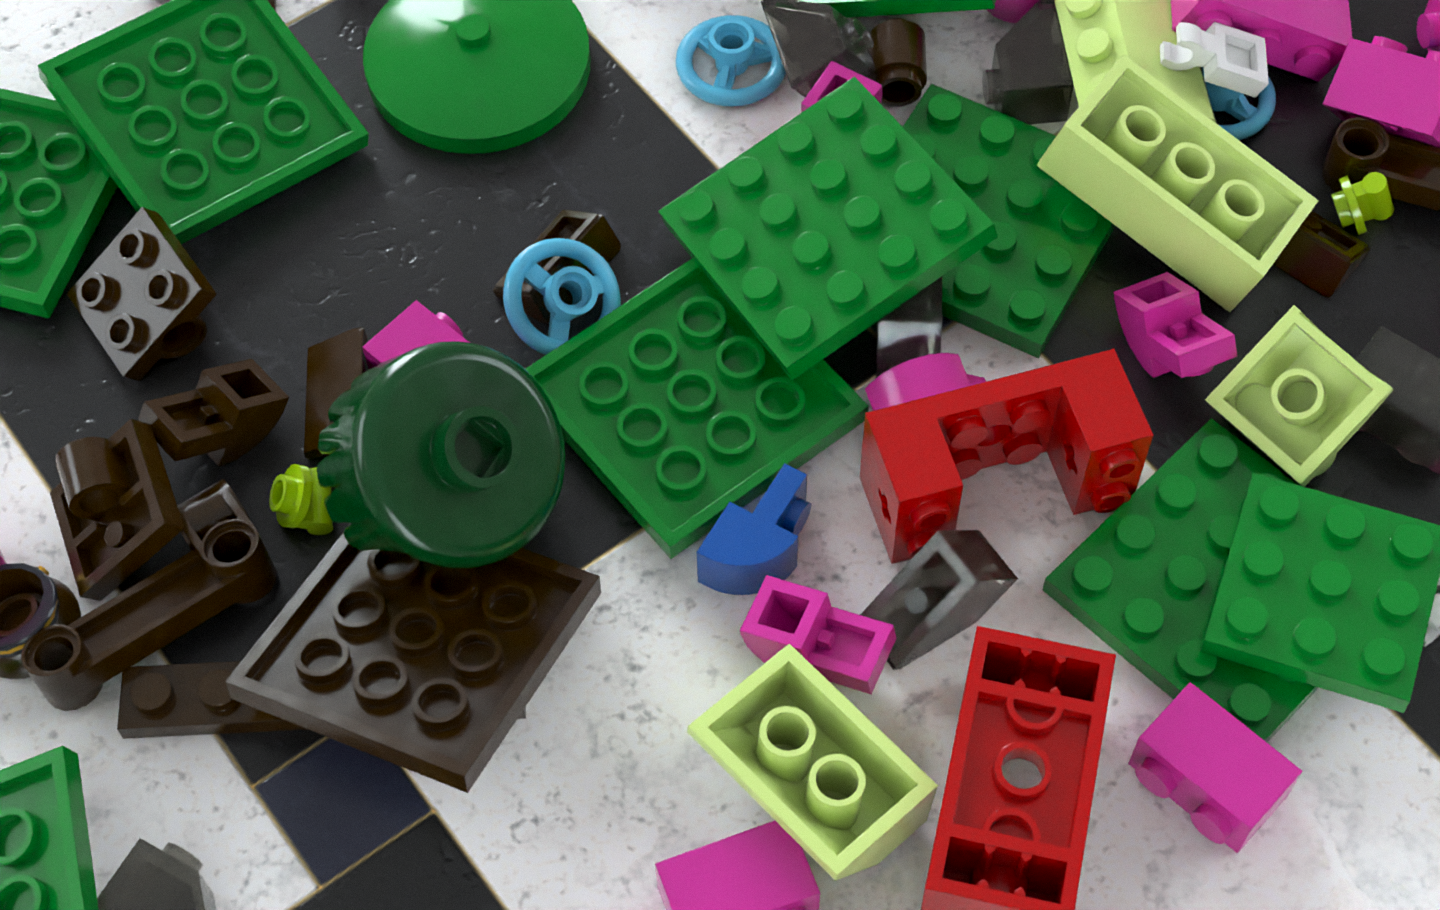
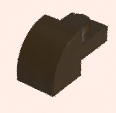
(221, 417)

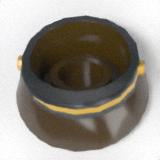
(28, 604)

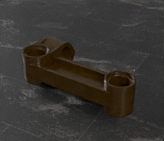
(1365, 147)
(222, 569)

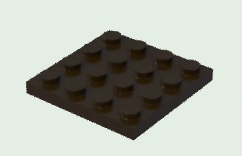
(415, 654)

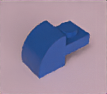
(756, 544)

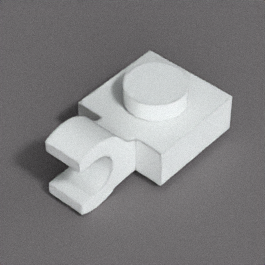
(1227, 54)

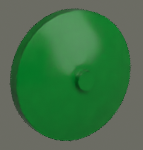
(476, 70)

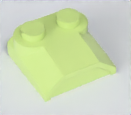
(1298, 397)

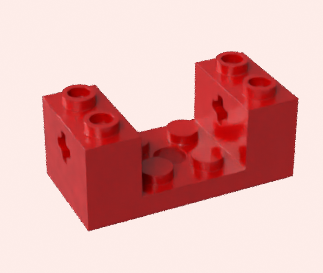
(1071, 410)
(1007, 842)

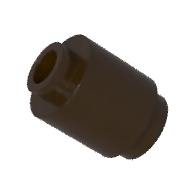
(899, 60)

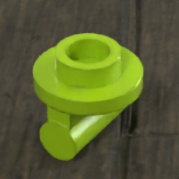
(1363, 201)
(300, 500)

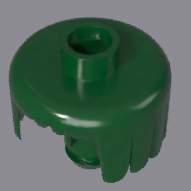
(443, 456)

